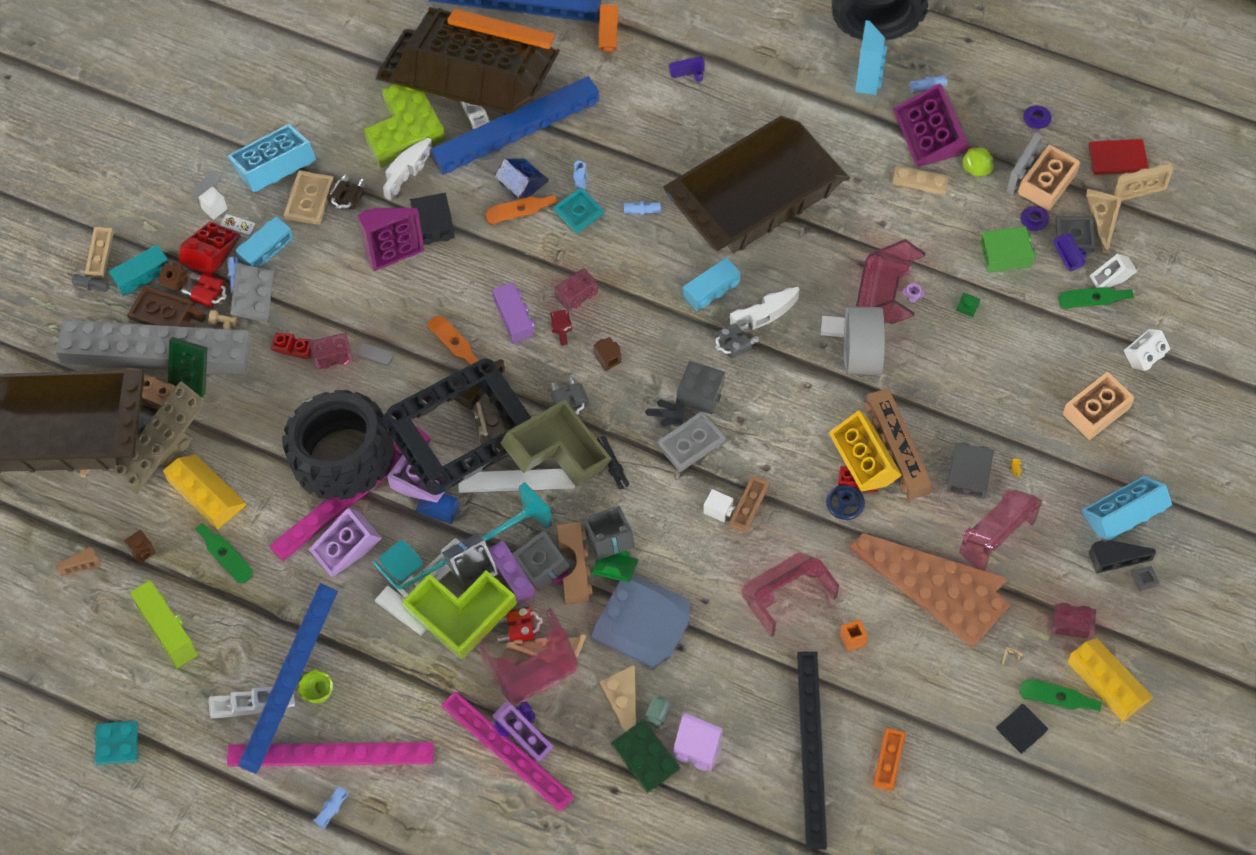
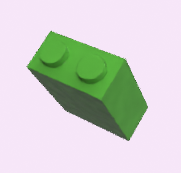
(1007, 249)

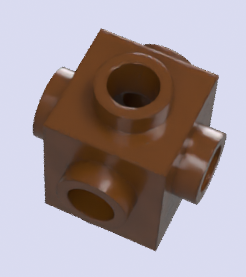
(173, 276)

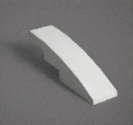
(241, 703)

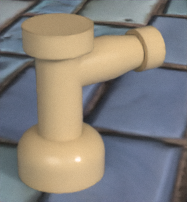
(214, 317)

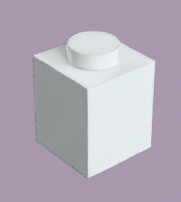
(212, 203)
(718, 506)

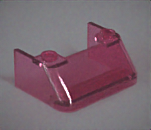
(882, 276)
(998, 526)
(759, 591)
(537, 672)

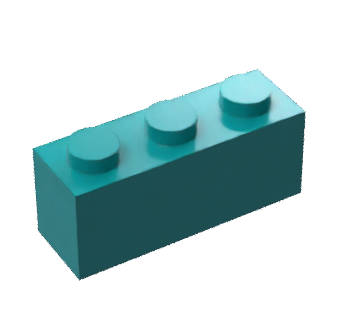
(138, 270)

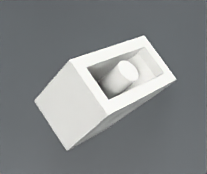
(1113, 272)

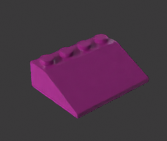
(931, 126)
(390, 235)

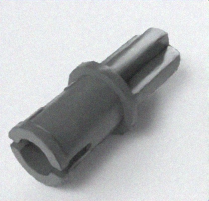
(90, 283)

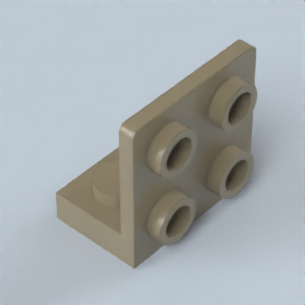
(488, 425)

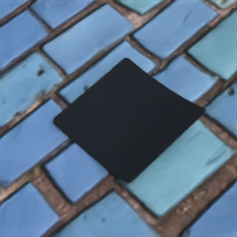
(1022, 728)

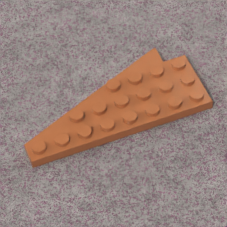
(949, 591)

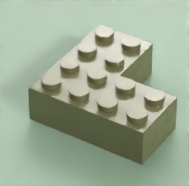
(558, 435)

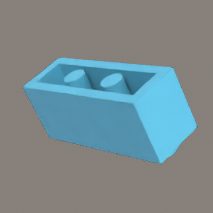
(264, 243)
(711, 284)

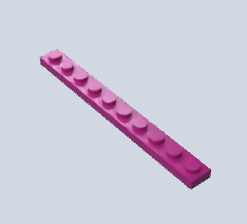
(323, 516)
(340, 754)

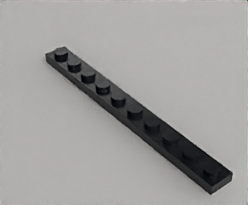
(811, 751)

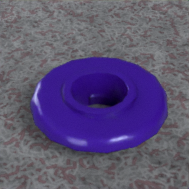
(1037, 123)
(1034, 225)

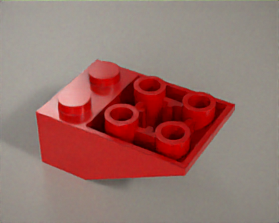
(208, 248)

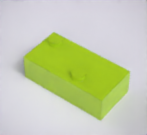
(163, 623)

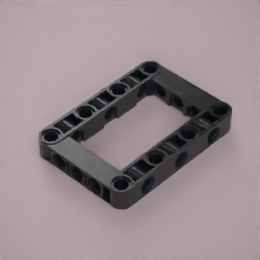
(418, 451)

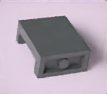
(970, 470)

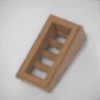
(80, 561)

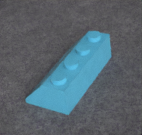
(871, 60)
(1127, 507)

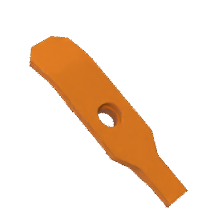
(510, 209)
(449, 334)

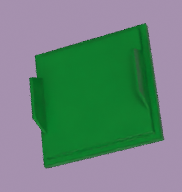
(616, 566)

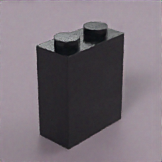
(434, 218)

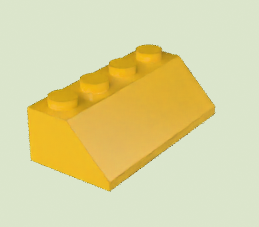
(864, 452)
(204, 489)
(1109, 678)

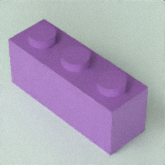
(513, 312)
(511, 573)
(522, 731)

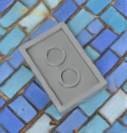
(1024, 164)
(252, 292)
(691, 441)

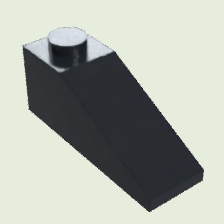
(1116, 555)

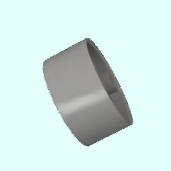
(864, 340)

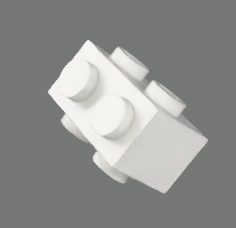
(1147, 349)

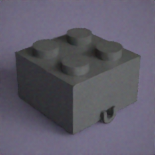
(700, 387)

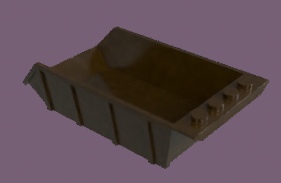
(466, 64)
(756, 184)
(68, 419)

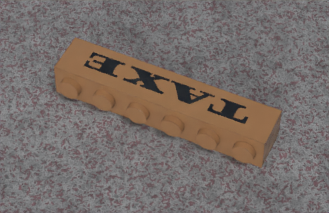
(899, 443)

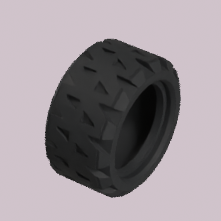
(889, 17)
(329, 414)

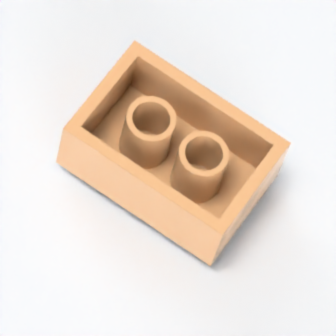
(1049, 177)
(1098, 405)

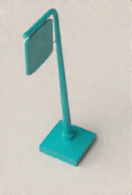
(403, 560)

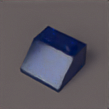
(520, 177)

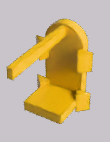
(1016, 470)

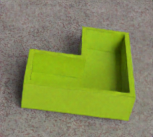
(410, 123)
(462, 620)

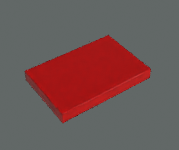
(1118, 156)

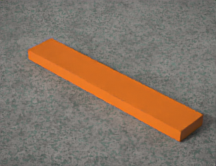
(501, 29)

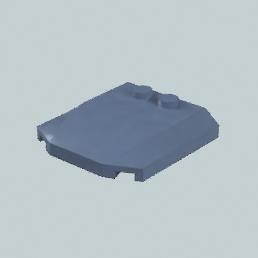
(642, 621)

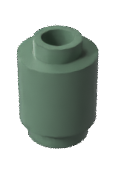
(657, 712)

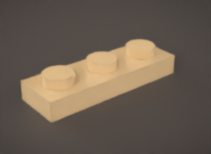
(920, 180)
(99, 252)

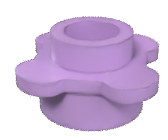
(913, 287)

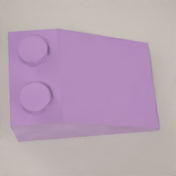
(405, 481)
(345, 542)
(697, 742)

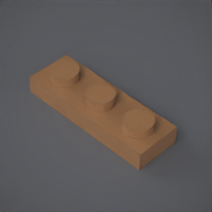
(749, 504)

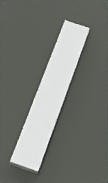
(511, 480)

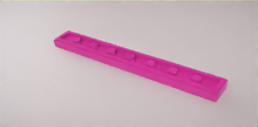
(508, 752)

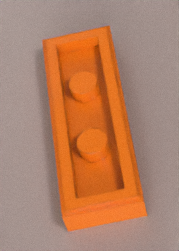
(889, 759)

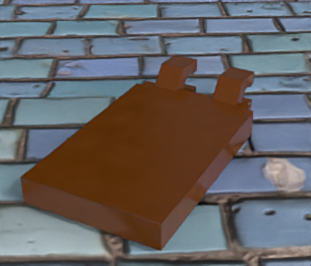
(164, 309)

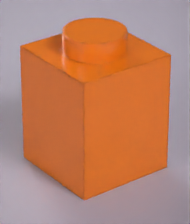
(853, 635)

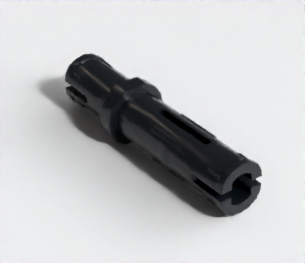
(614, 466)

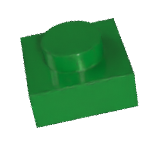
(968, 304)

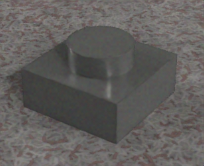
(1145, 578)

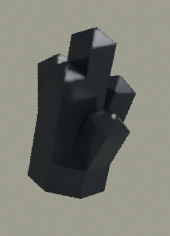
(673, 412)

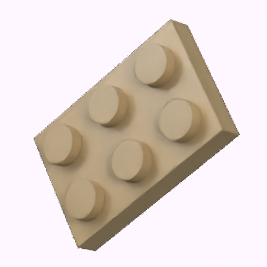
(1143, 182)
(308, 197)

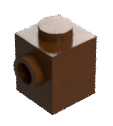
(607, 353)
(139, 546)

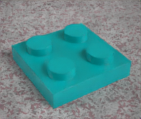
(578, 210)
(116, 743)

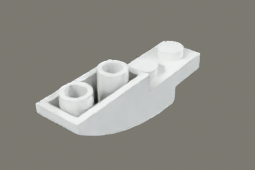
(407, 163)
(773, 307)

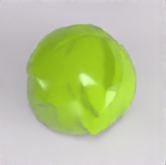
(978, 162)
(315, 686)

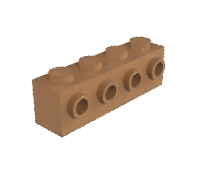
(154, 391)

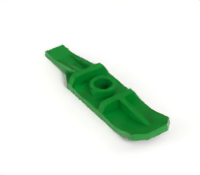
(1084, 298)
(232, 561)
(1048, 694)

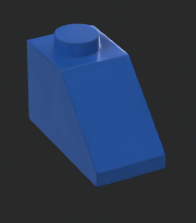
(443, 510)

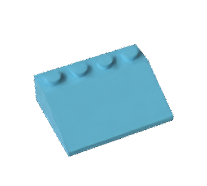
(272, 157)

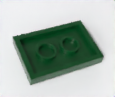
(187, 364)
(645, 756)

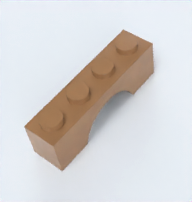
(571, 541)

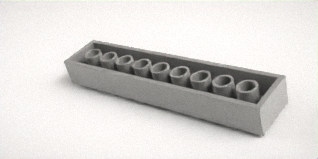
(149, 345)

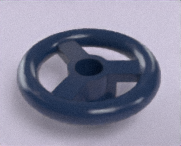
(845, 492)

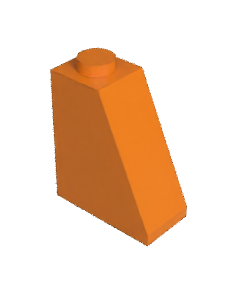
(608, 28)

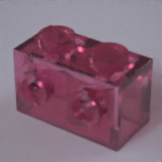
(576, 289)
(331, 351)
(1073, 620)

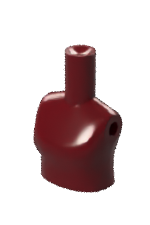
(561, 325)

